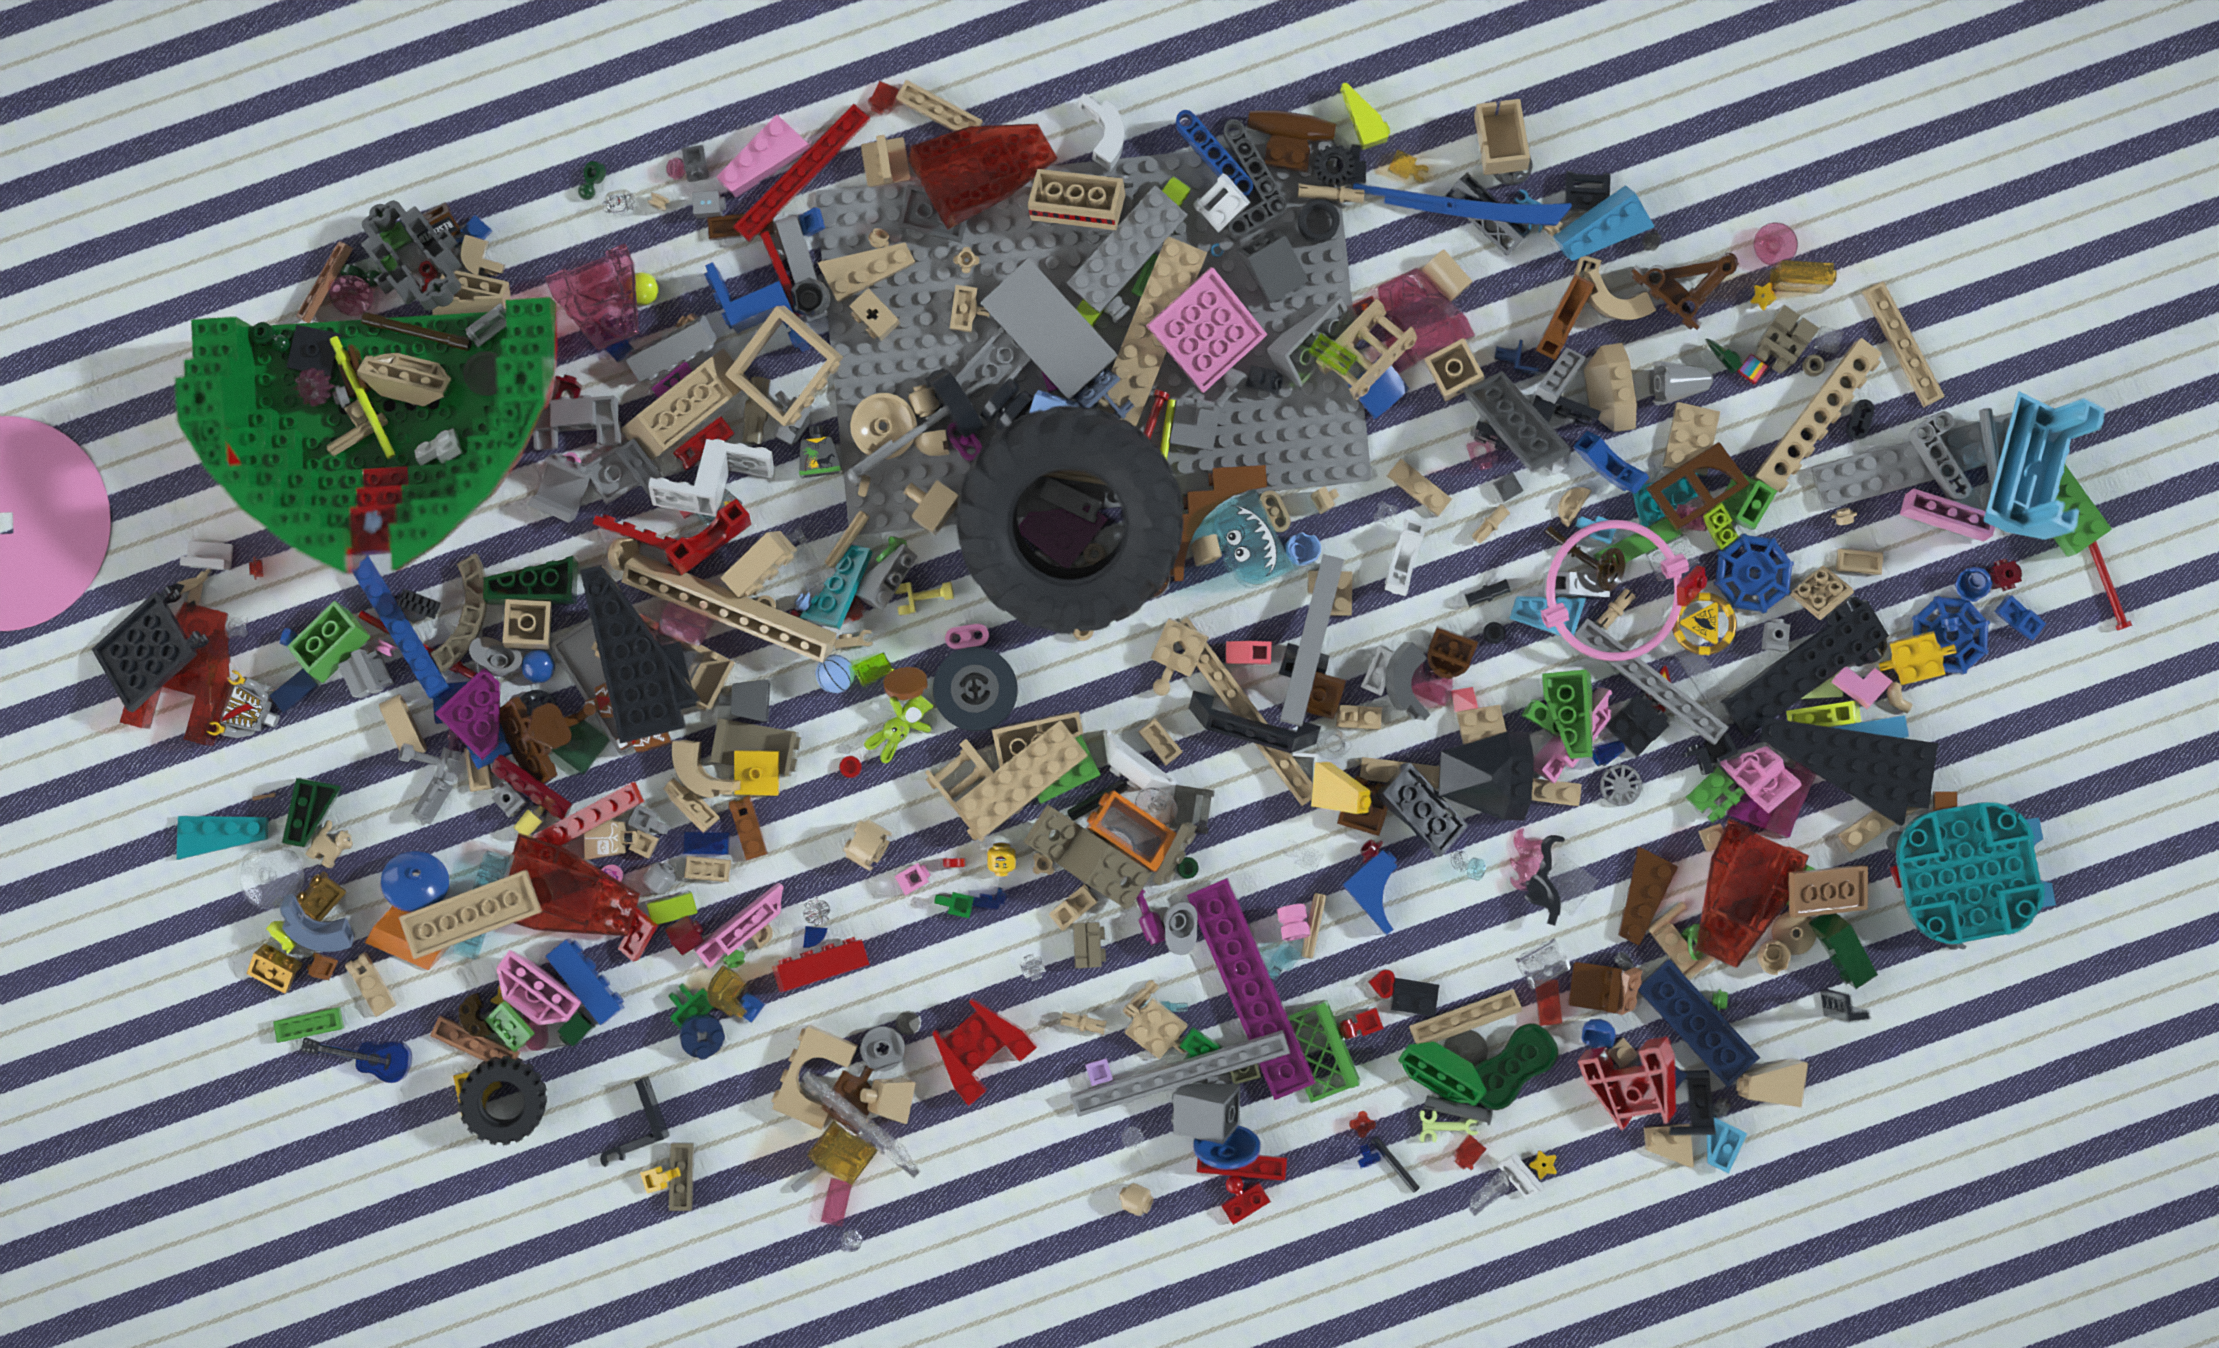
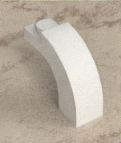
(1108, 117)
(1404, 557)

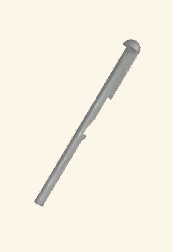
(891, 447)

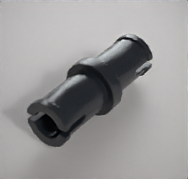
(1487, 593)

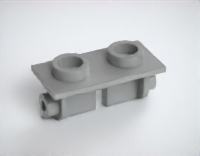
(487, 325)
(432, 800)

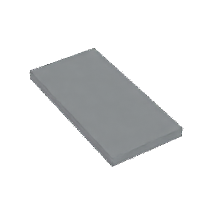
(1049, 329)
(585, 670)

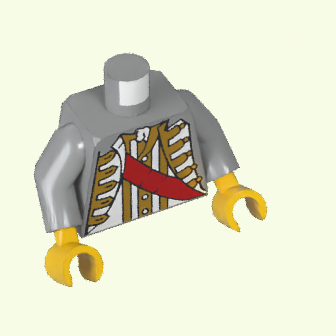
(246, 709)

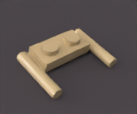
(1675, 945)

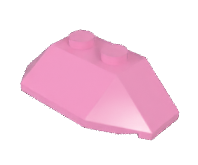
(535, 990)

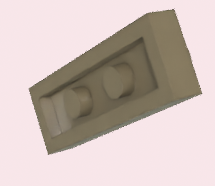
(1175, 854)
(681, 1187)

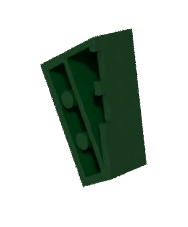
(308, 809)
(1844, 949)

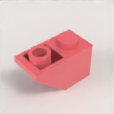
(1248, 652)

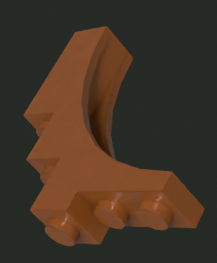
(1225, 483)

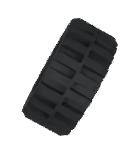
(495, 1129)

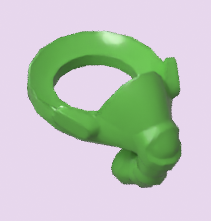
(894, 543)
(1692, 933)

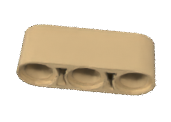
(1206, 550)
(402, 723)

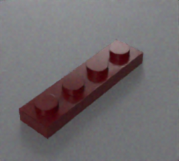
(531, 787)

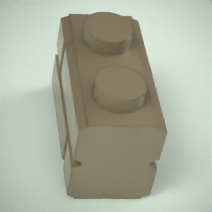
(1088, 944)

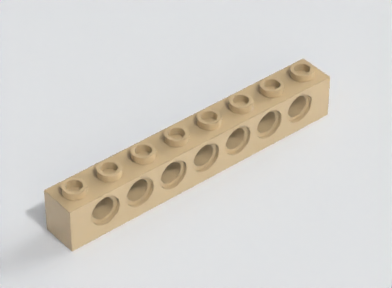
(1868, 358)

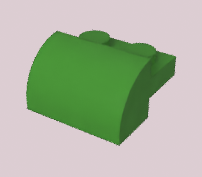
(1750, 503)

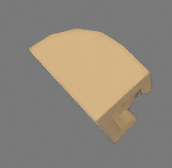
(932, 443)

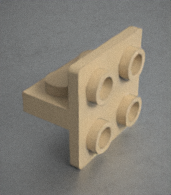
(885, 161)

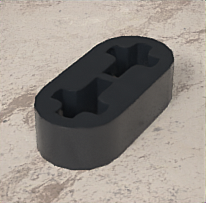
(1865, 421)

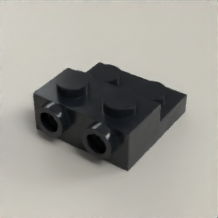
(1637, 724)

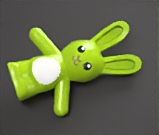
(898, 727)

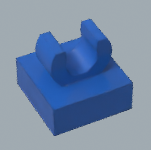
(752, 1005)

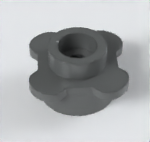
(1721, 1107)

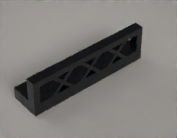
(1475, 192)
(1839, 1007)

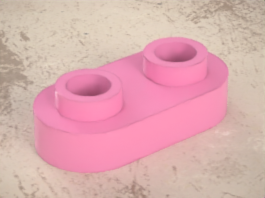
(967, 636)

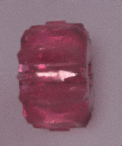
(311, 395)

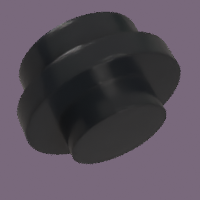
(1493, 632)

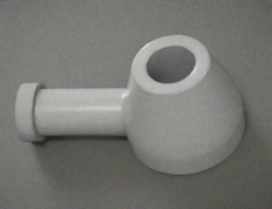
(1234, 380)

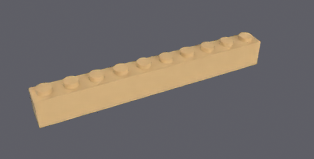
(728, 608)

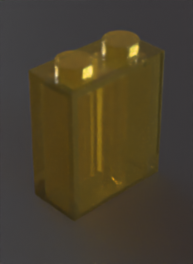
(1802, 276)
(842, 1152)

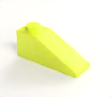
(1365, 119)
(1827, 715)

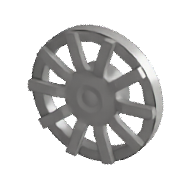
(1620, 785)

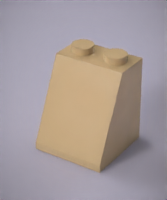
(1775, 1083)

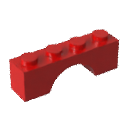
(727, 524)

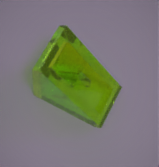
(872, 669)

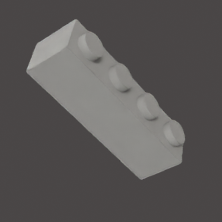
(671, 349)

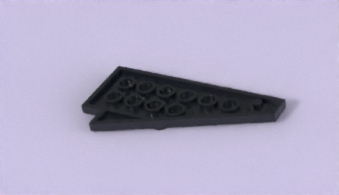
(638, 672)
(1870, 767)

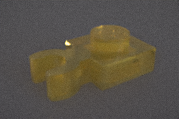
(1404, 165)

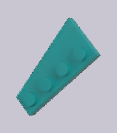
(836, 597)
(211, 833)

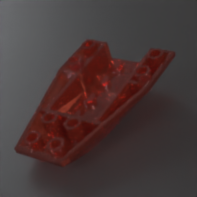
(572, 891)
(1744, 892)

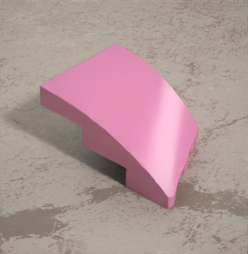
(1762, 777)

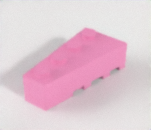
(762, 157)

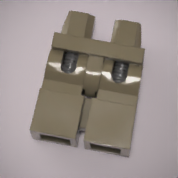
(1785, 338)

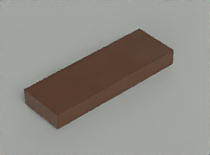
(722, 227)

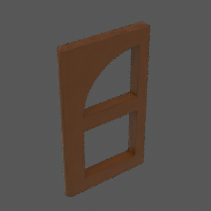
(1714, 458)

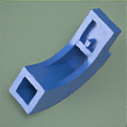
(1608, 464)

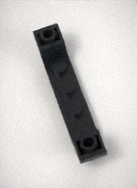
(1250, 729)

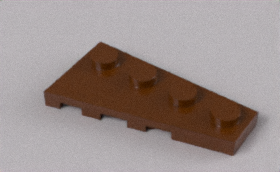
(1647, 888)

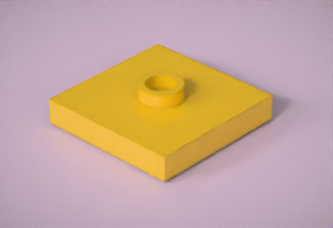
(757, 772)

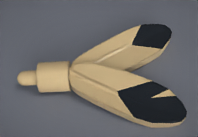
(193, 585)

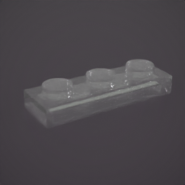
(1702, 677)

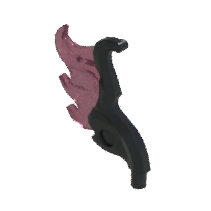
(1533, 871)

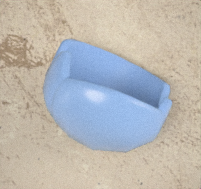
(1303, 549)

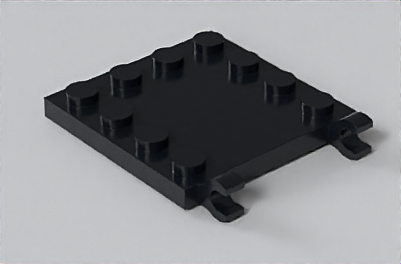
(147, 649)

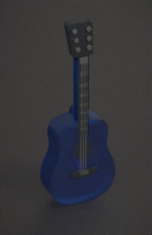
(385, 1060)

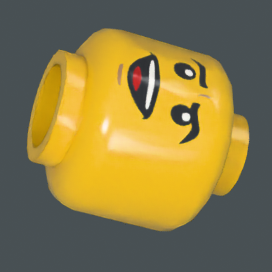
(1001, 859)

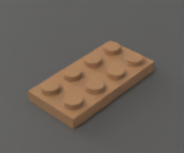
(1828, 891)

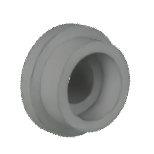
(341, 396)

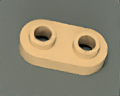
(1276, 511)

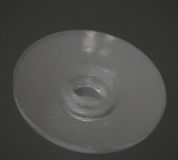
(1157, 804)

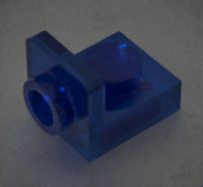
(986, 901)

